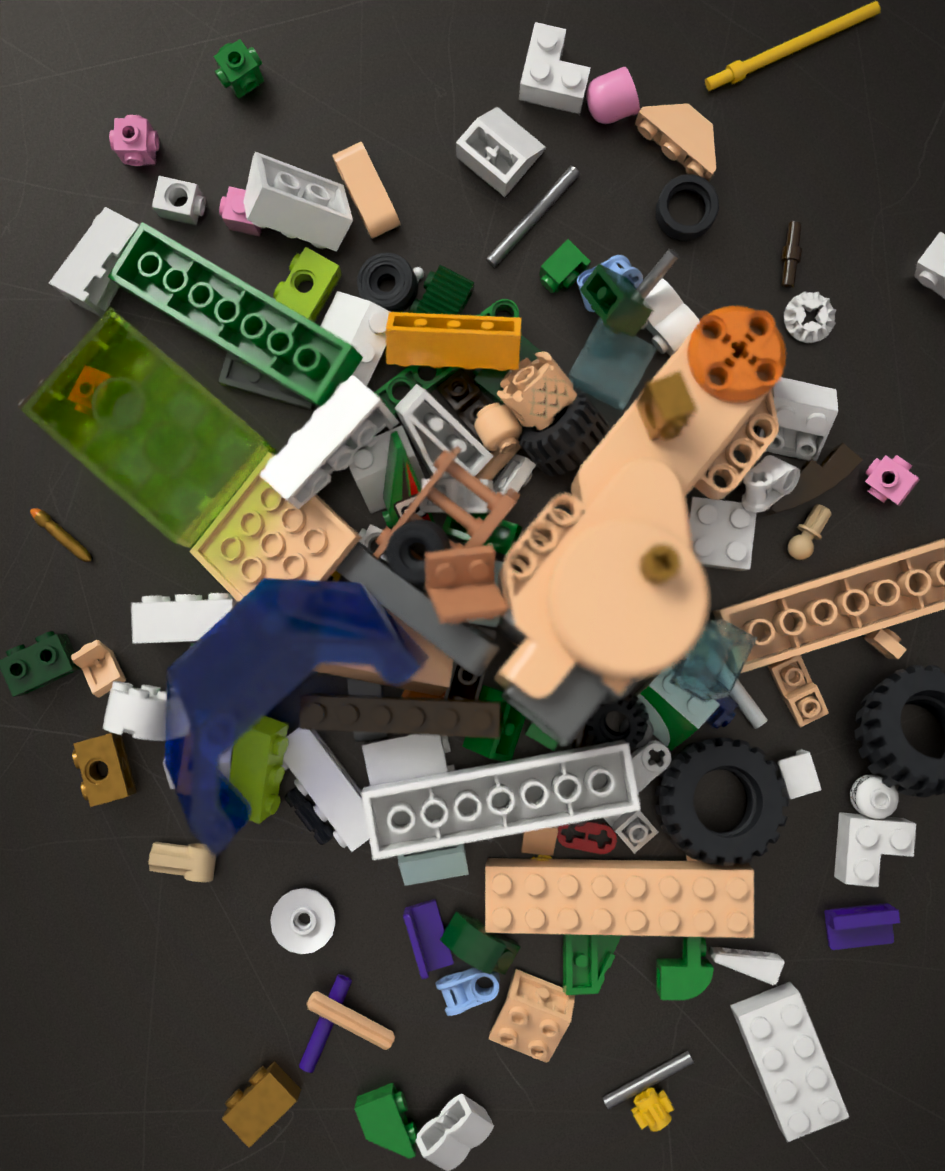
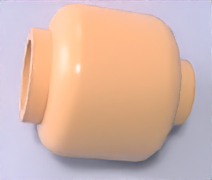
(498, 428)

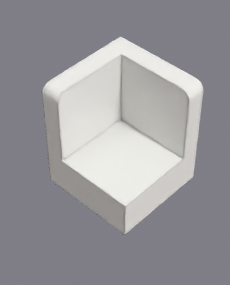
(799, 775)

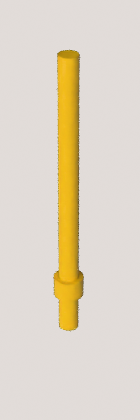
(737, 70)

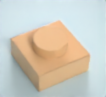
(886, 643)

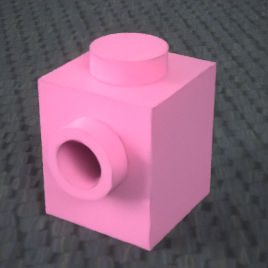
(234, 214)

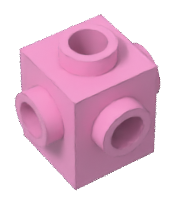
(134, 140)
(903, 482)

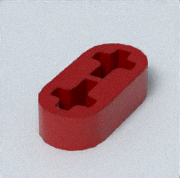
(589, 844)

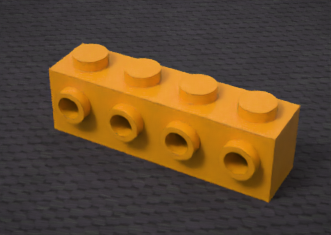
(453, 341)

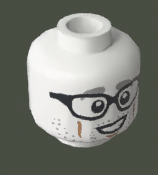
(873, 797)

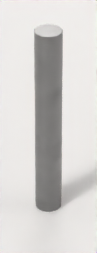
(657, 273)
(648, 1080)

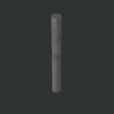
(533, 216)

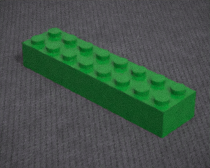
(235, 316)

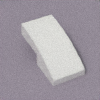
(459, 494)

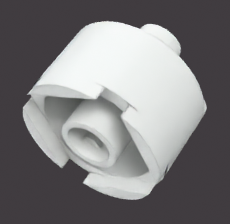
(136, 711)

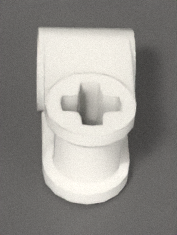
(768, 483)
(647, 771)

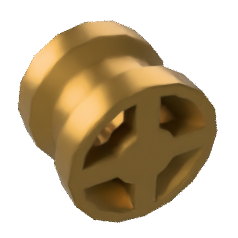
(654, 569)

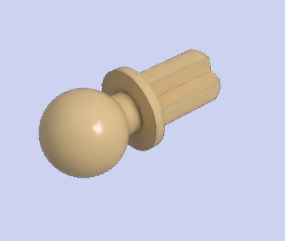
(801, 545)

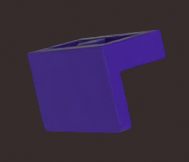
(861, 926)
(425, 931)

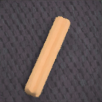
(350, 1020)

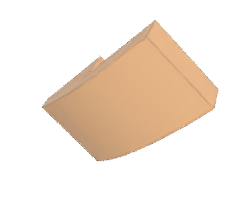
(798, 690)

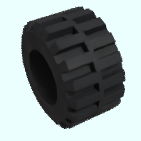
(568, 439)

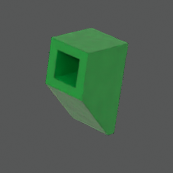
(385, 1121)

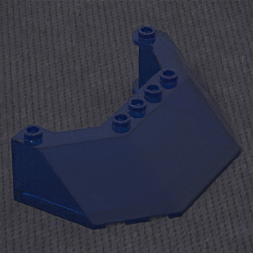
(251, 665)

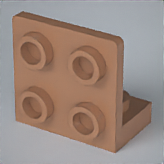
(463, 584)

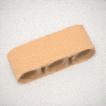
(366, 190)

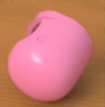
(612, 96)

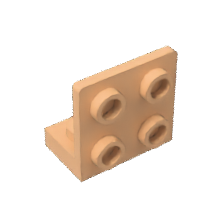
(533, 1016)

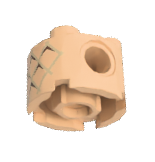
(536, 391)

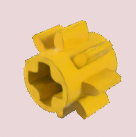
(652, 1109)

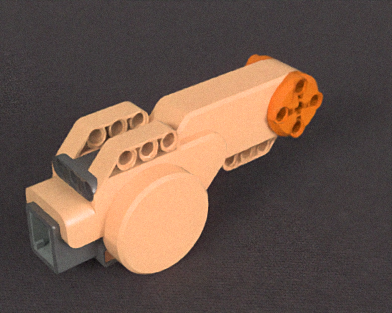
(579, 601)

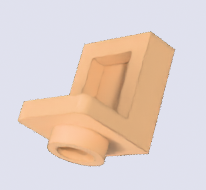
(99, 667)

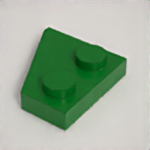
(586, 961)

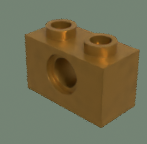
(666, 406)
(111, 751)

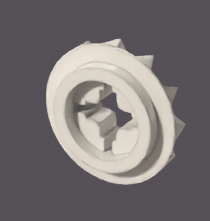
(811, 331)

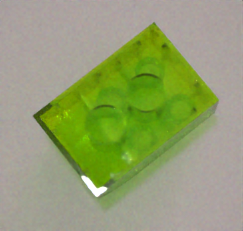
(147, 429)

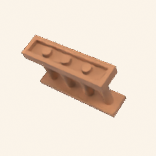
(477, 528)

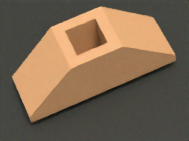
(682, 135)

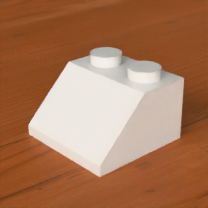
(370, 468)

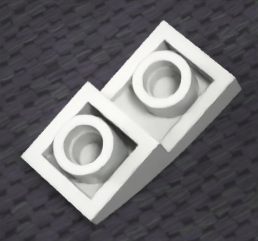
(632, 829)

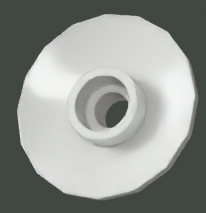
(293, 933)

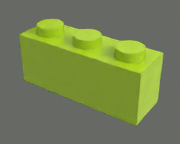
(258, 766)

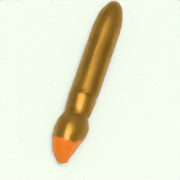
(44, 520)

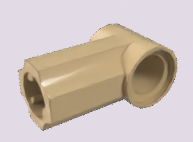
(191, 861)

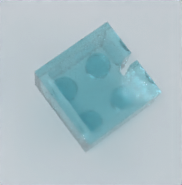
(611, 366)
(714, 661)

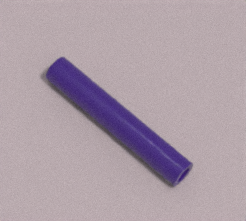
(323, 1027)

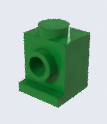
(563, 267)

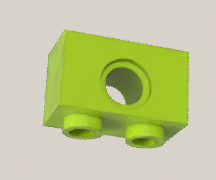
(313, 268)

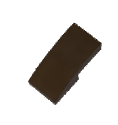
(463, 398)

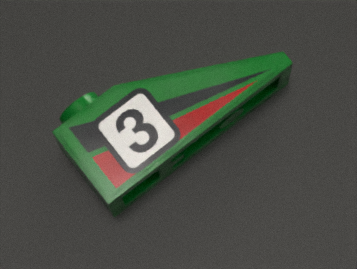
(400, 484)

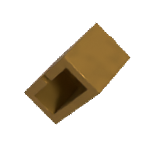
(261, 1104)

